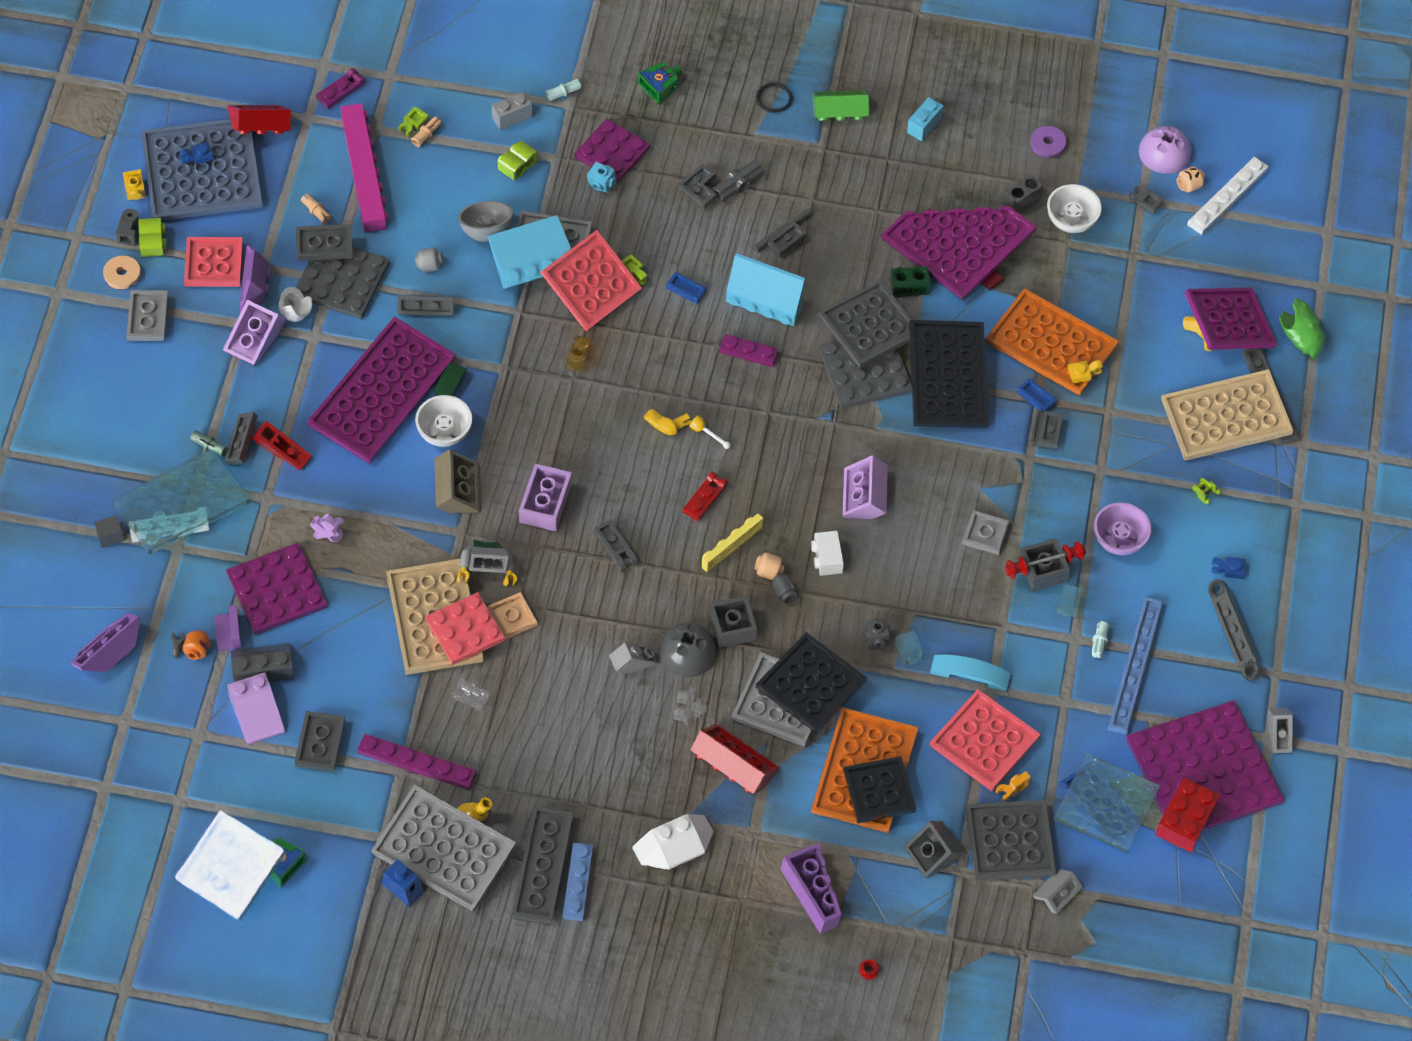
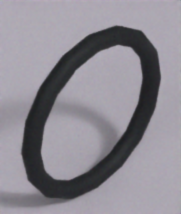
(777, 85)

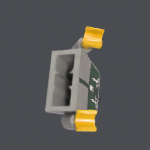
(487, 557)

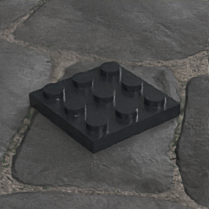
(879, 789)

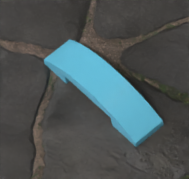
(971, 669)

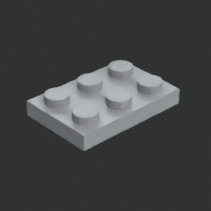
(147, 315)

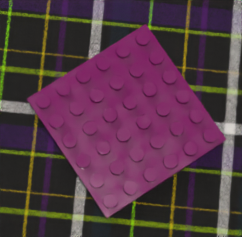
(1213, 752)

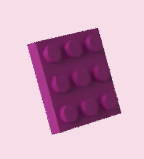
(613, 147)

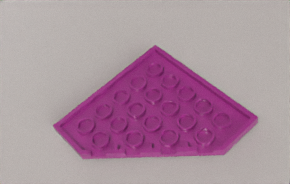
(959, 243)

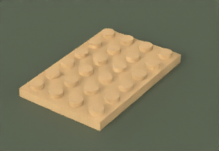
(1226, 414)
(416, 594)

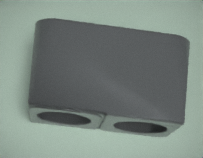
(1027, 199)

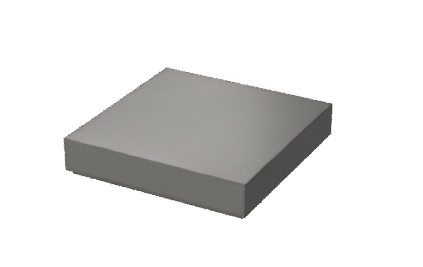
(985, 532)

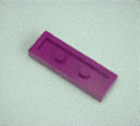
(748, 350)

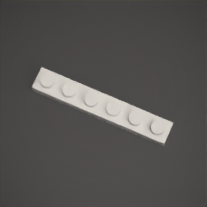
(1228, 195)

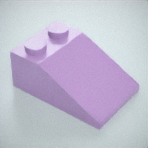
(253, 332)
(255, 708)

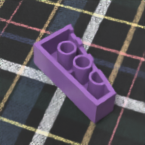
(812, 886)

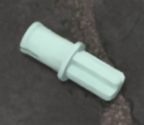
(563, 90)
(1100, 639)

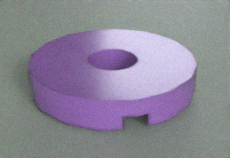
(1048, 133)

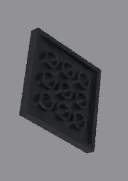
(811, 682)

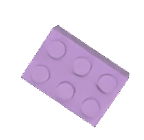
(545, 497)

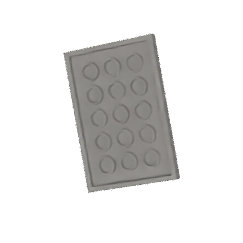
(444, 847)

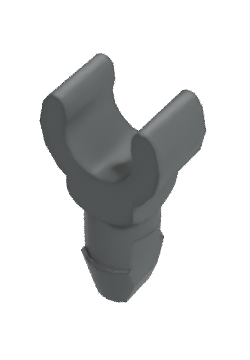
(177, 644)

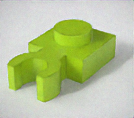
(413, 120)

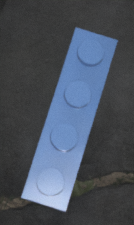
(577, 882)

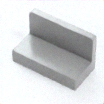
(1058, 890)

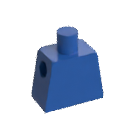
(399, 880)

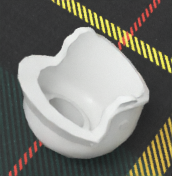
(294, 305)

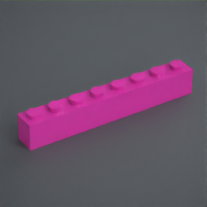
(363, 168)

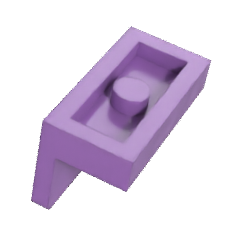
(228, 630)

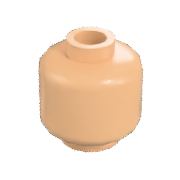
(769, 565)

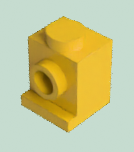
(134, 184)

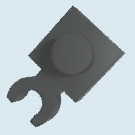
(1147, 201)

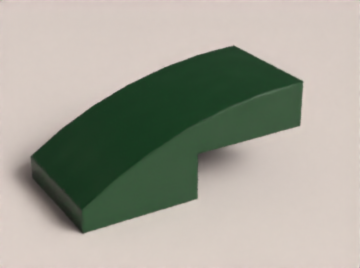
(450, 380)

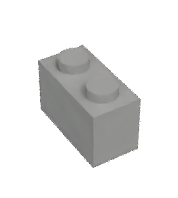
(511, 110)

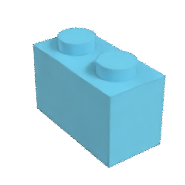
(925, 119)

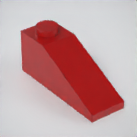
(280, 445)

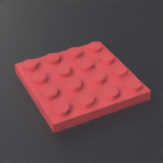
(591, 280)
(984, 740)

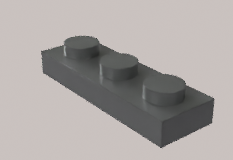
(426, 305)
(241, 438)

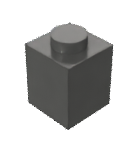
(109, 531)

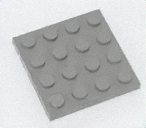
(763, 713)

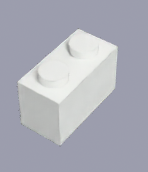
(828, 553)

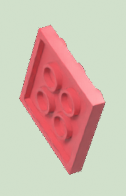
(213, 262)
(465, 628)

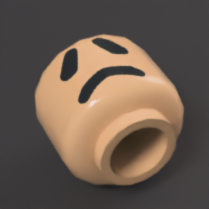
(1190, 179)

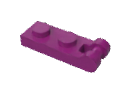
(341, 88)

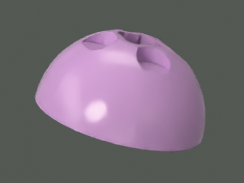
(1165, 150)
(1122, 528)

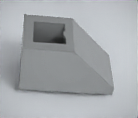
(632, 658)

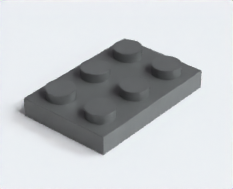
(324, 242)
(320, 741)

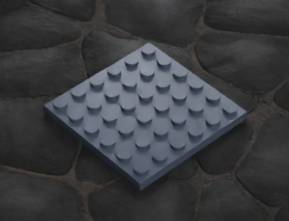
(203, 188)

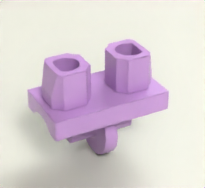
(327, 527)

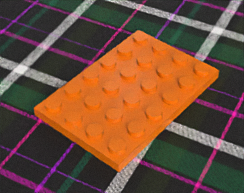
(1049, 339)
(856, 741)

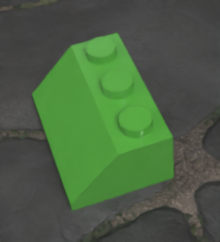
(840, 104)

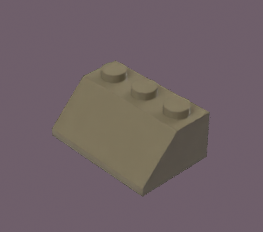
(456, 483)

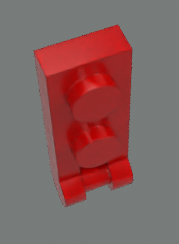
(705, 496)

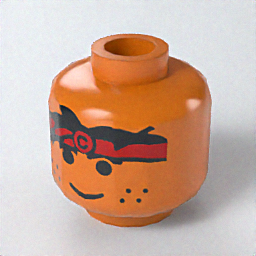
(196, 644)

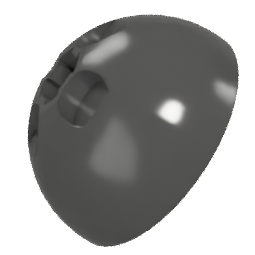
(687, 650)

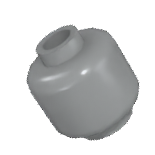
(429, 260)

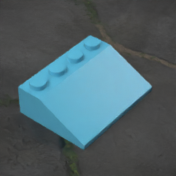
(528, 250)
(765, 290)

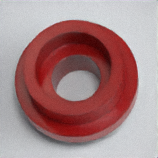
(869, 964)

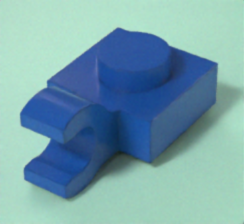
(198, 153)

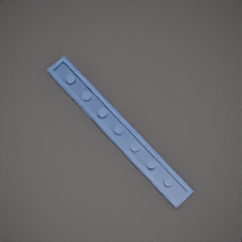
(1135, 666)

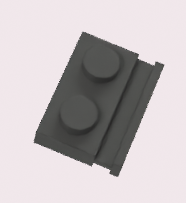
(1046, 429)

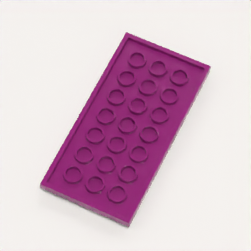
(381, 390)

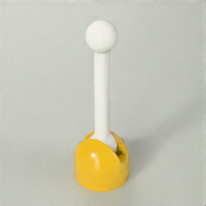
(699, 424)

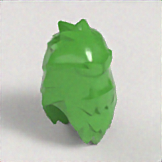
(1303, 328)

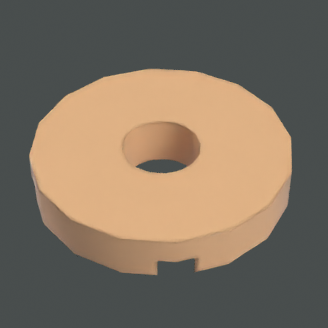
(120, 263)

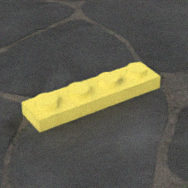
(736, 539)

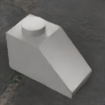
(1280, 730)

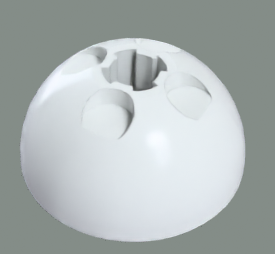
(1073, 208)
(443, 420)

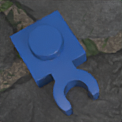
(1232, 567)

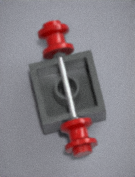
(1045, 563)

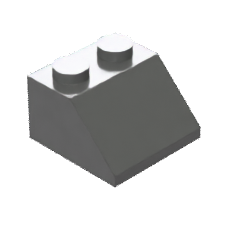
(933, 848)

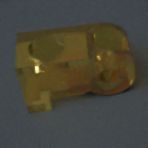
(578, 353)

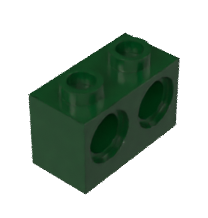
(905, 281)

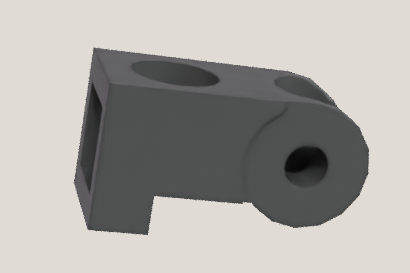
(126, 229)

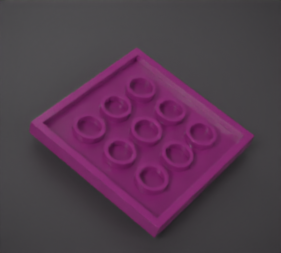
(1230, 318)
(276, 588)

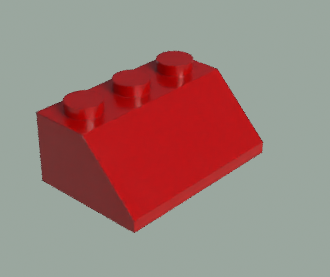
(260, 118)

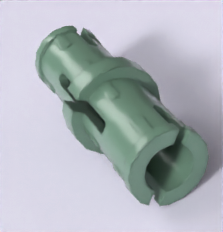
(199, 438)

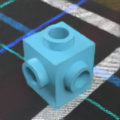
(601, 177)

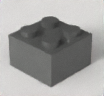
(732, 621)

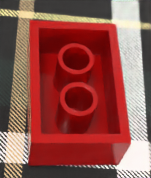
(1187, 815)

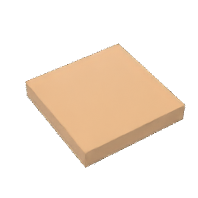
(512, 615)

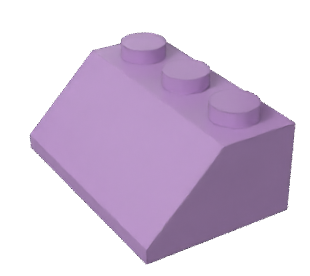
(865, 489)

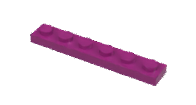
(416, 762)

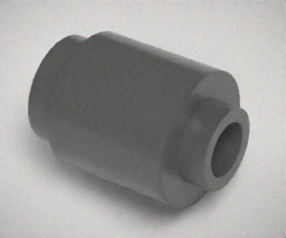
(784, 588)

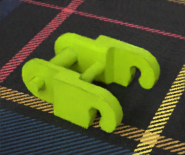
(1209, 486)

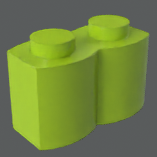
(517, 160)
(151, 237)

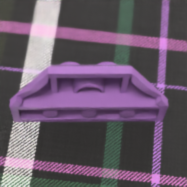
(254, 278)
(109, 645)

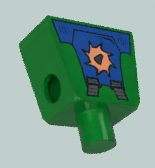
(660, 81)
(289, 864)

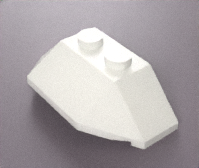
(674, 842)

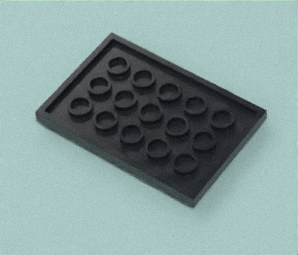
(948, 374)

